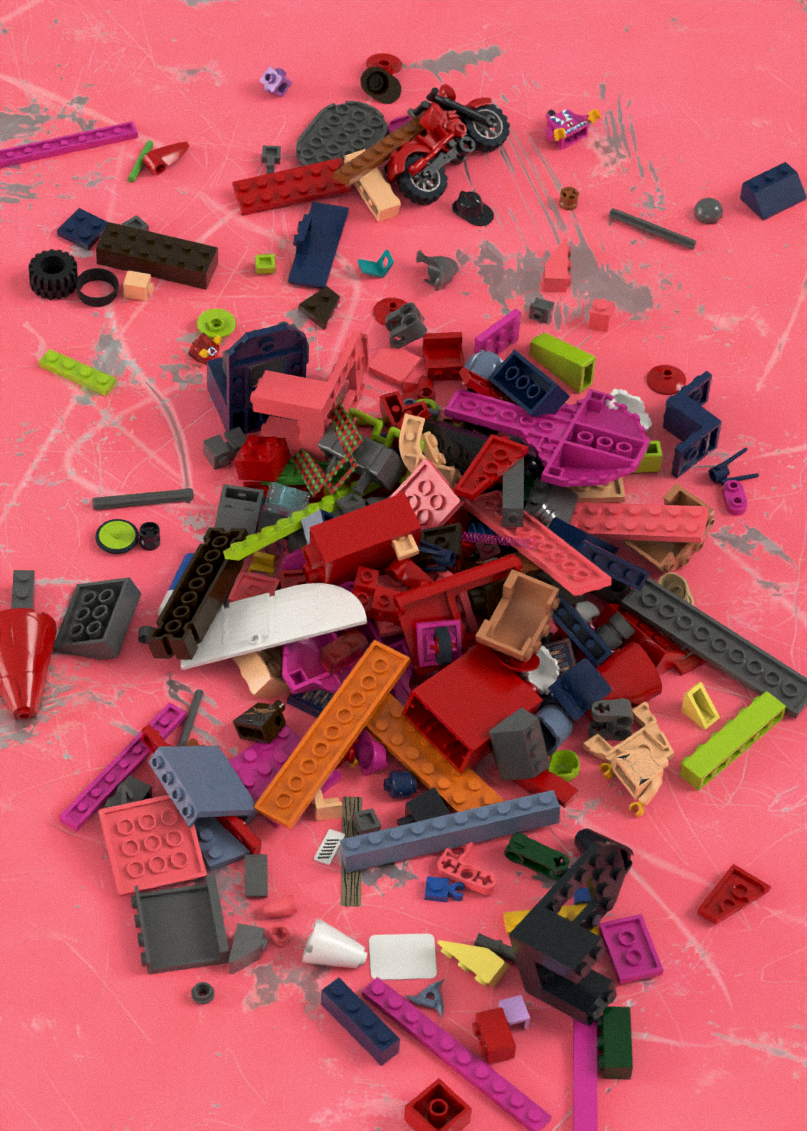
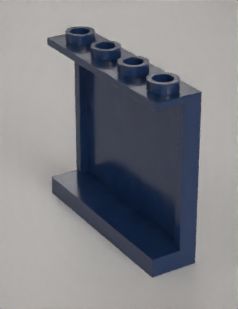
(601, 554)

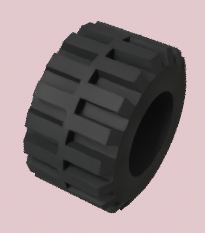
(53, 274)

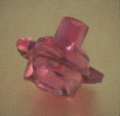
(276, 548)

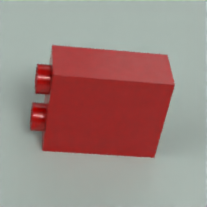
(359, 540)
(467, 701)

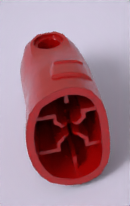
(630, 676)

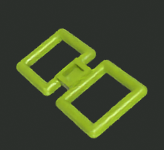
(375, 436)

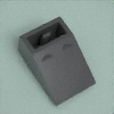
(240, 508)

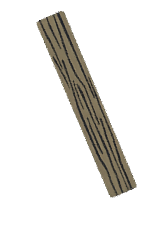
(350, 881)

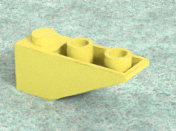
(480, 960)

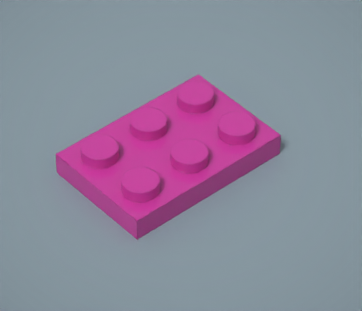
(500, 334)
(630, 949)

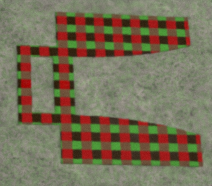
(349, 439)

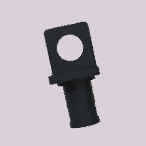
(529, 462)

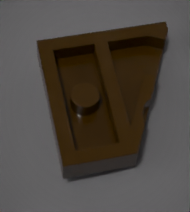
(320, 306)

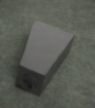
(513, 496)

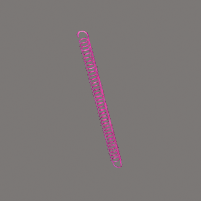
(497, 540)

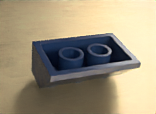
(773, 191)

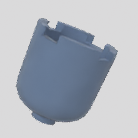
(554, 725)

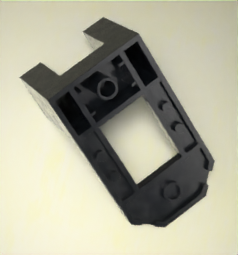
(559, 953)

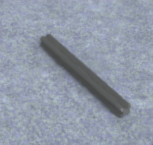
(652, 228)
(142, 498)

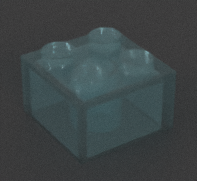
(285, 499)

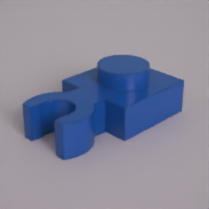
(439, 889)

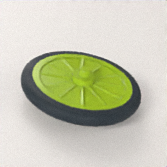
(117, 536)

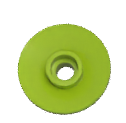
(216, 322)

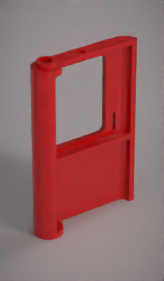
(437, 603)

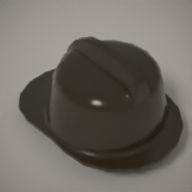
(380, 85)

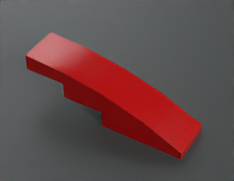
(548, 781)

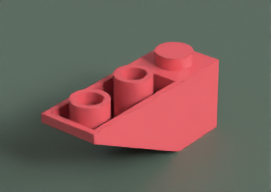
(556, 269)

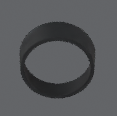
(92, 275)

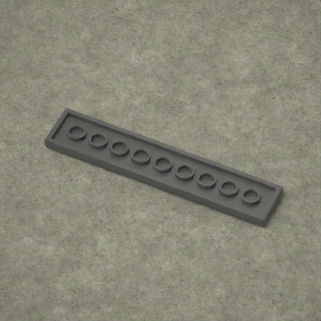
(718, 645)

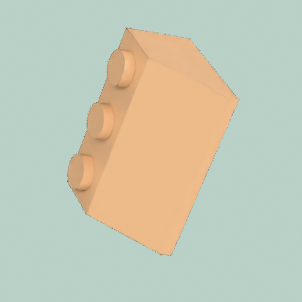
(263, 672)

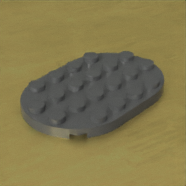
(340, 131)

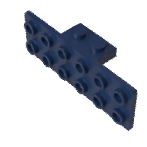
(317, 244)

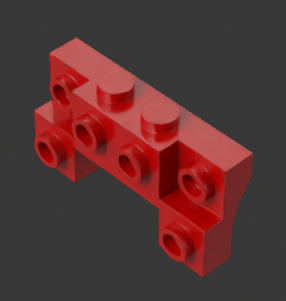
(376, 599)

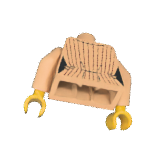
(638, 773)

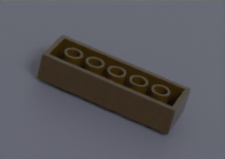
(157, 255)

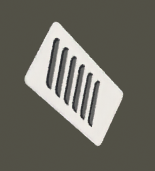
(329, 846)

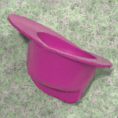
(370, 754)

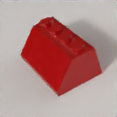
(658, 647)

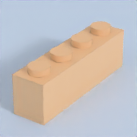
(376, 192)

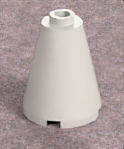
(332, 947)

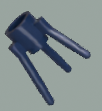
(720, 472)
(442, 557)

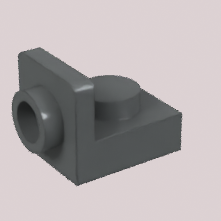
(541, 310)

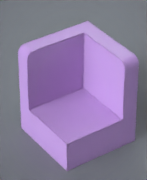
(515, 1011)

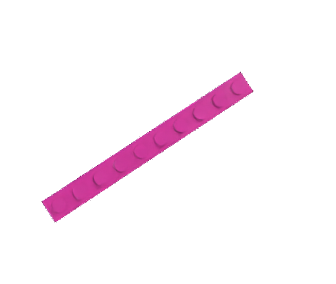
(456, 1055)

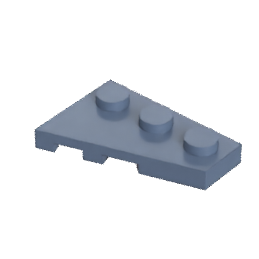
(218, 844)

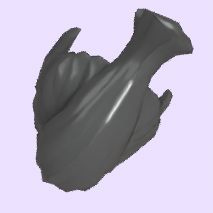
(440, 269)

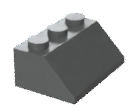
(558, 498)
(519, 746)

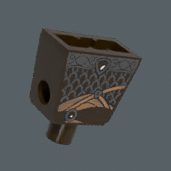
(261, 722)

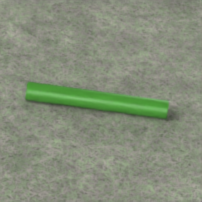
(136, 169)

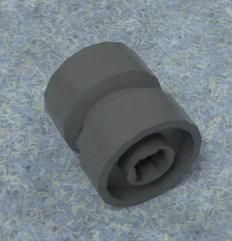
(615, 631)

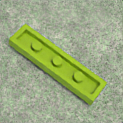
(77, 372)

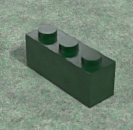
(615, 1043)

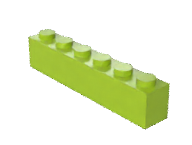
(732, 740)

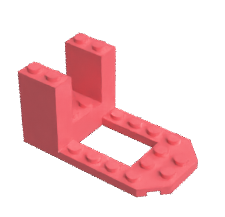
(311, 399)

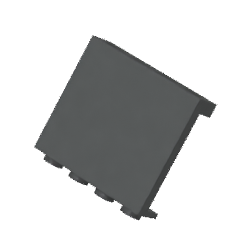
(181, 927)

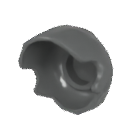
(708, 210)

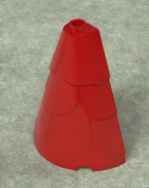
(24, 659)

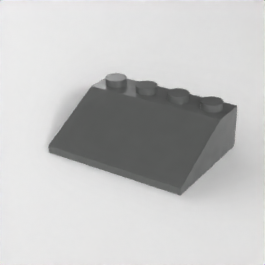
(98, 619)

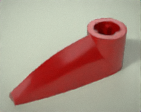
(160, 158)
(407, 572)

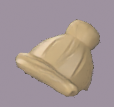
(677, 585)

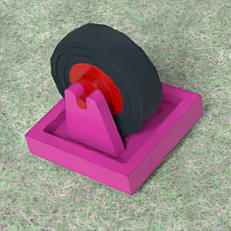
(438, 642)

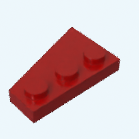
(732, 894)

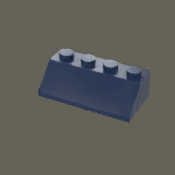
(528, 386)

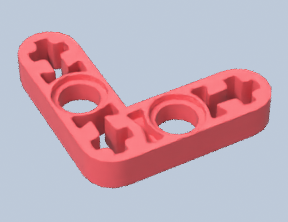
(459, 865)

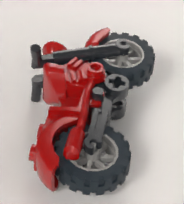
(444, 141)

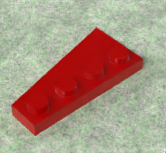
(482, 386)
(490, 464)

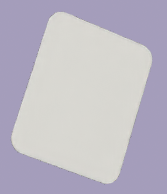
(402, 956)

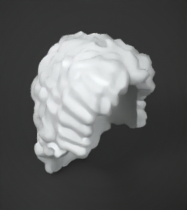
(633, 404)
(545, 674)

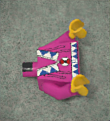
(567, 127)

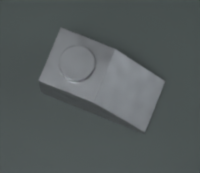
(246, 947)

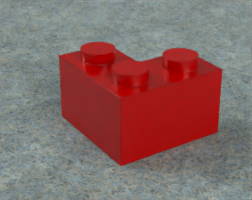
(393, 408)

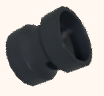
(149, 536)

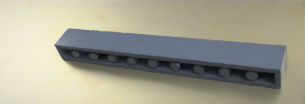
(449, 831)

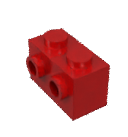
(494, 1035)

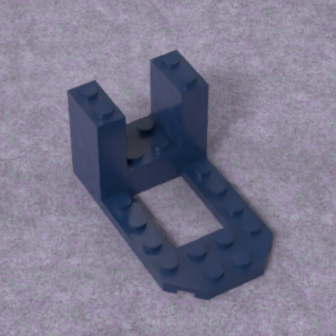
(232, 393)

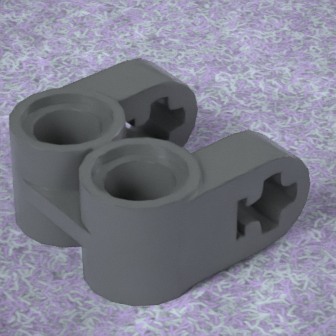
(408, 326)
(614, 722)

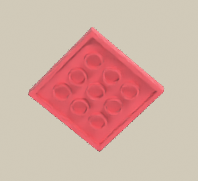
(150, 845)

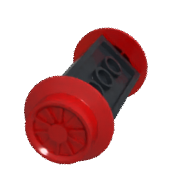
(455, 443)

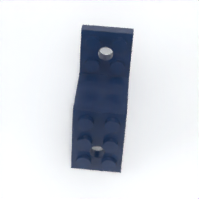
(691, 424)

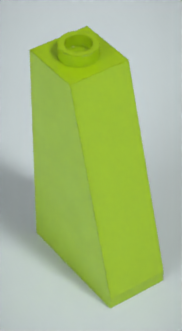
(564, 360)

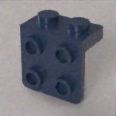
(579, 689)

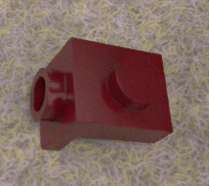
(488, 550)

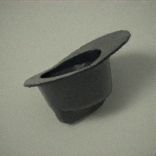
(472, 209)

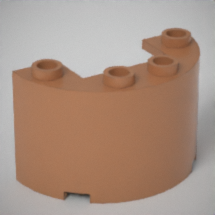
(672, 555)
(520, 617)

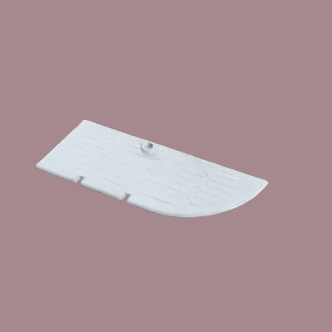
(277, 620)

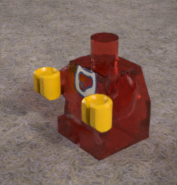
(205, 349)

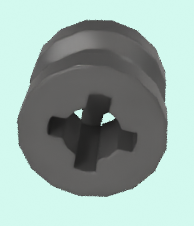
(544, 513)

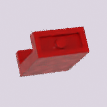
(443, 355)

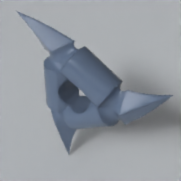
(432, 990)

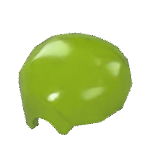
(564, 764)

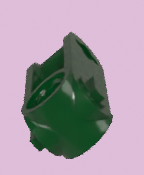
(536, 856)

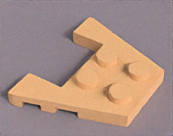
(646, 738)

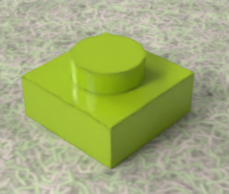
(265, 263)

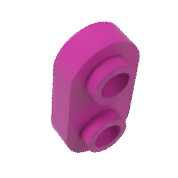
(734, 497)

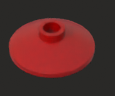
(385, 61)
(385, 307)
(666, 379)
(518, 665)

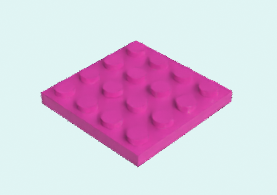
(262, 762)

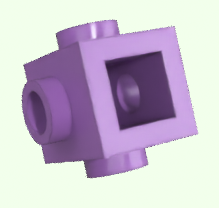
(276, 81)

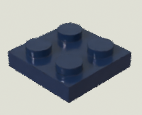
(82, 229)

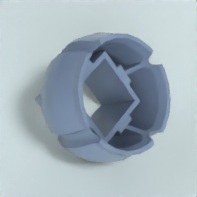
(483, 363)

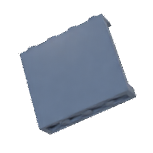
(202, 783)

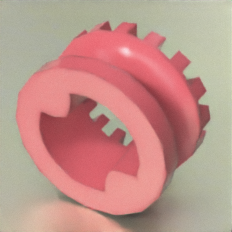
(279, 929)

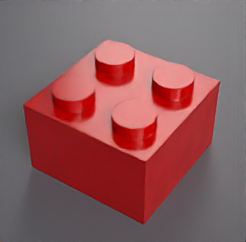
(262, 458)
(437, 1109)

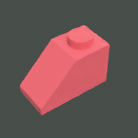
(601, 314)

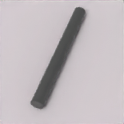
(190, 717)

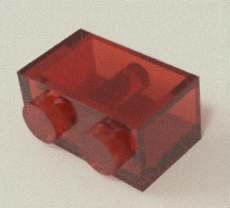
(343, 651)

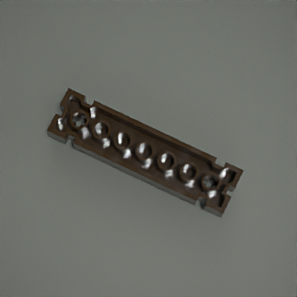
(197, 596)

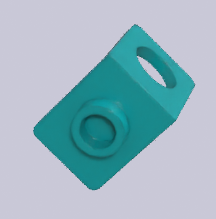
(376, 268)

